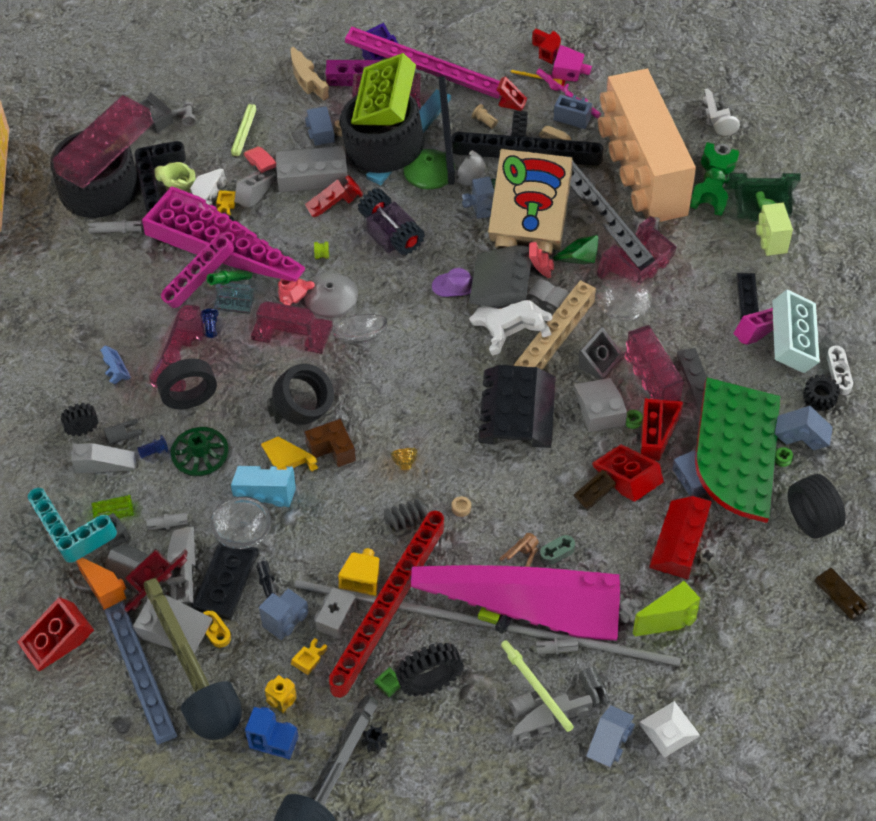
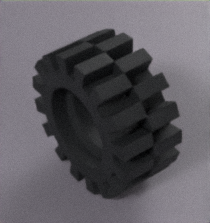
(519, 123)
(823, 384)
(79, 419)

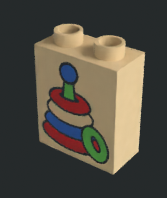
(530, 200)

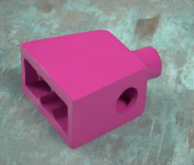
(569, 65)

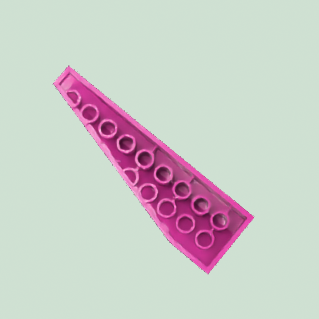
(192, 224)

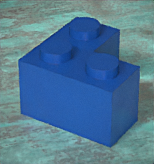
(270, 736)

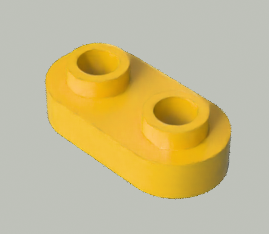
(217, 630)

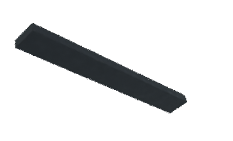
(446, 131)

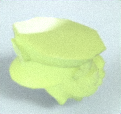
(176, 175)

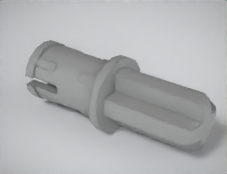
(557, 646)

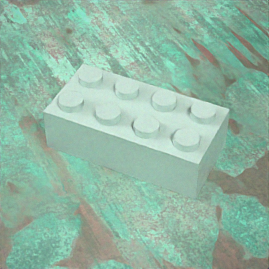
(795, 331)

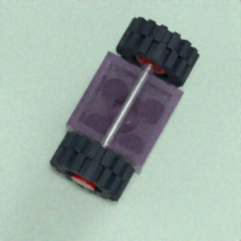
(389, 223)

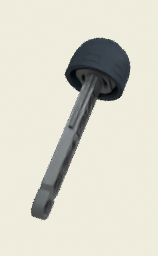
(312, 808)

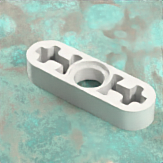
(842, 363)

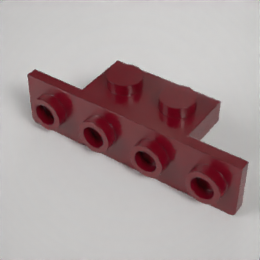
(153, 566)

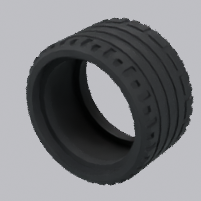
(385, 150)
(100, 196)

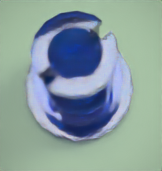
(209, 319)
(153, 447)

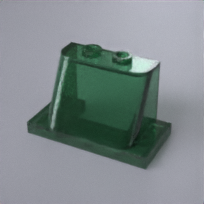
(774, 189)

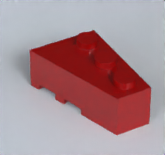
(658, 425)

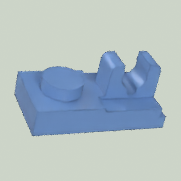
(117, 367)

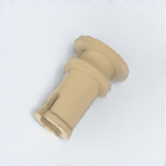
(482, 115)

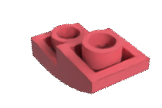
(260, 158)
(540, 260)

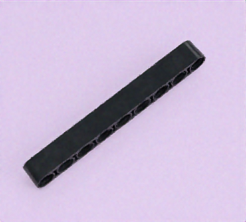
(491, 144)

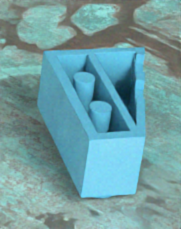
(265, 485)

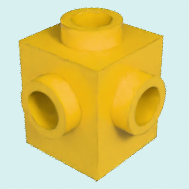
(280, 693)

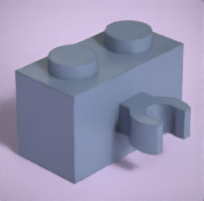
(572, 111)
(481, 197)

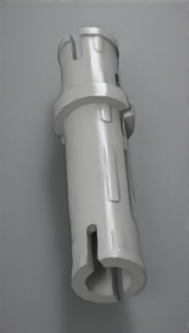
(121, 226)

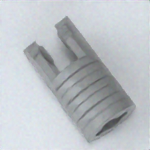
(525, 703)

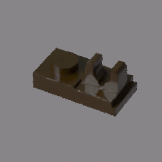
(594, 490)

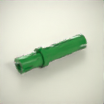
(224, 277)

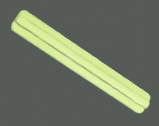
(243, 130)

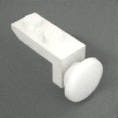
(722, 121)

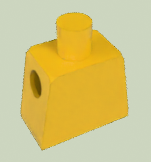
(360, 573)

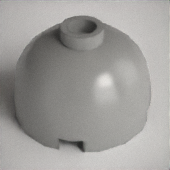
(471, 169)

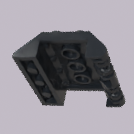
(517, 405)

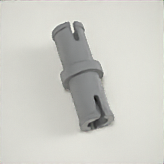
(166, 521)

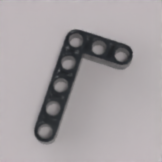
(148, 159)

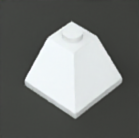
(669, 729)

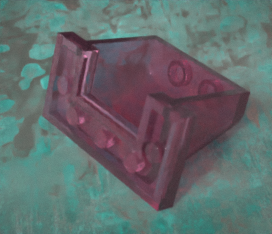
(618, 262)
(293, 320)

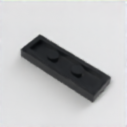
(747, 294)

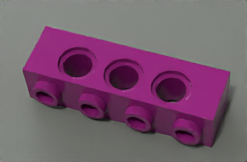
(342, 71)

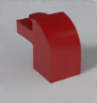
(547, 44)

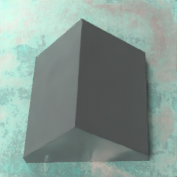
(599, 354)
(123, 560)

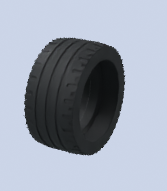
(317, 380)
(816, 506)

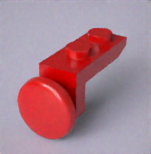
(332, 195)

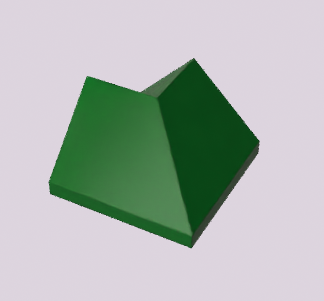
(580, 251)

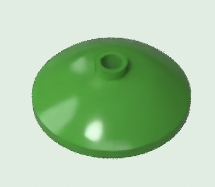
(428, 170)

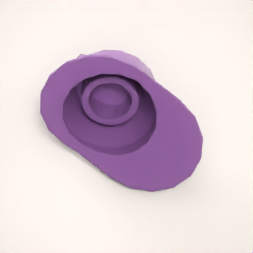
(455, 283)

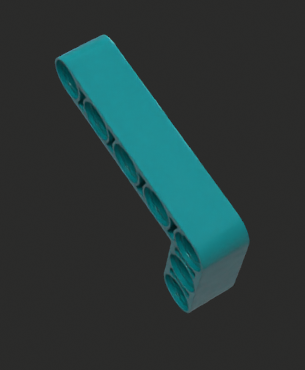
(78, 542)

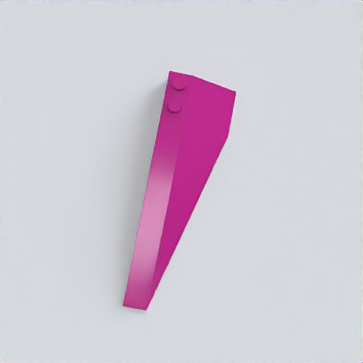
(561, 599)

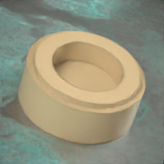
(461, 506)

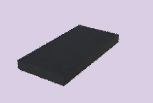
(225, 580)

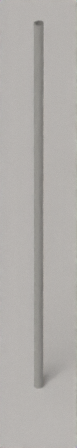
(512, 627)

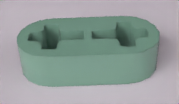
(558, 551)

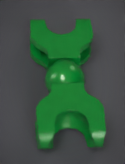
(711, 189)

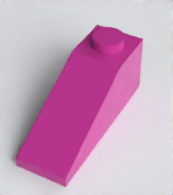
(754, 326)

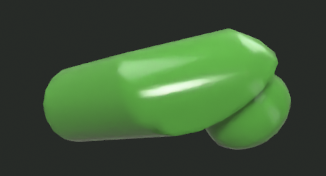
(762, 200)

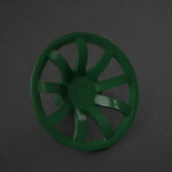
(199, 446)

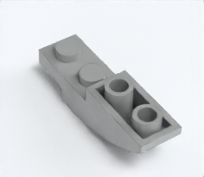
(181, 578)
(542, 721)

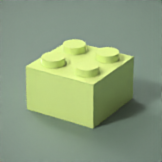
(774, 229)

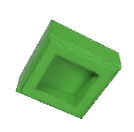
(387, 682)

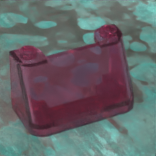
(182, 331)

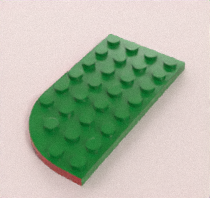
(737, 447)

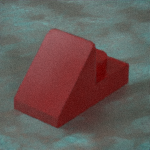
(511, 96)

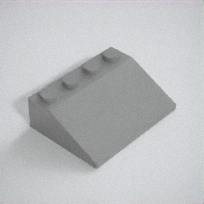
(310, 168)

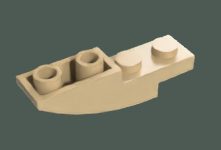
(306, 76)

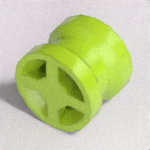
(321, 250)

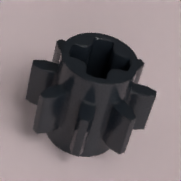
(373, 745)

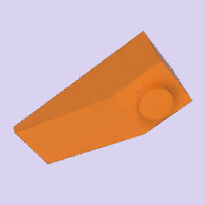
(102, 582)

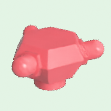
(292, 292)

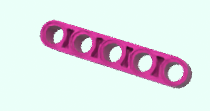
(194, 280)

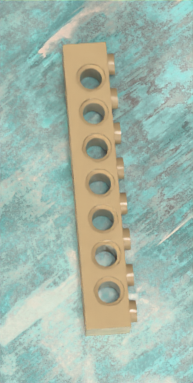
(560, 325)

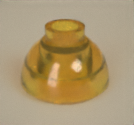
(404, 457)

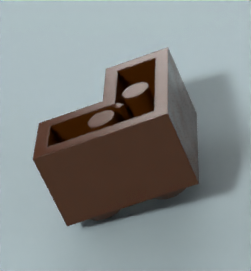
(331, 439)

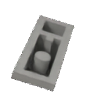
(253, 187)
(101, 458)

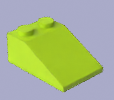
(668, 612)

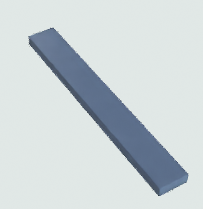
(140, 673)

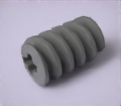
(405, 514)

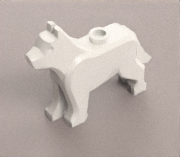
(510, 320)

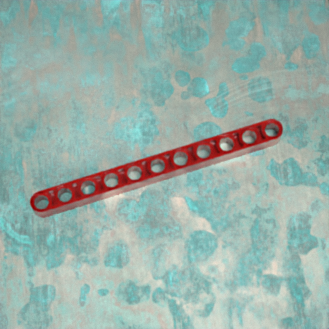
(385, 609)

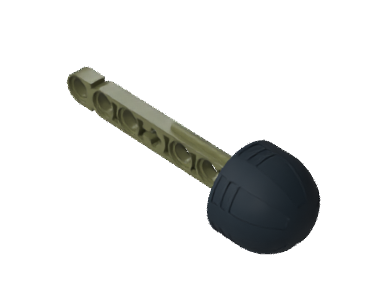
(213, 708)

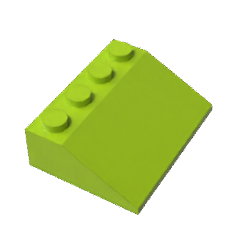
(384, 92)

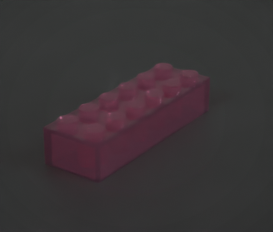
(102, 141)

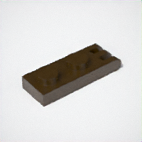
(841, 593)

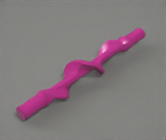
(556, 86)

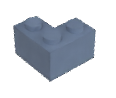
(804, 425)
(282, 613)
(612, 730)

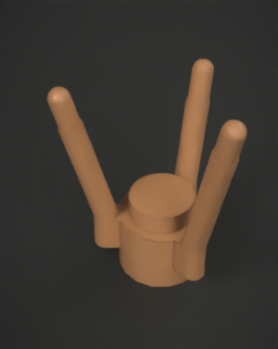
(525, 545)

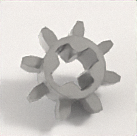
(705, 555)
(629, 609)

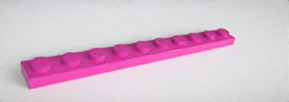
(424, 62)

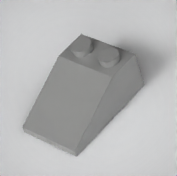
(601, 404)
(192, 622)

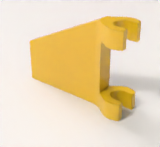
(285, 454)

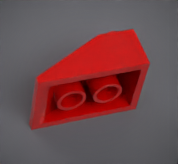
(631, 471)
(55, 634)

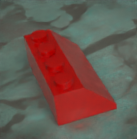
(680, 536)

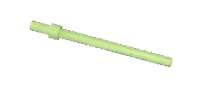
(516, 659)

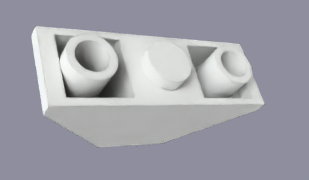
(208, 185)

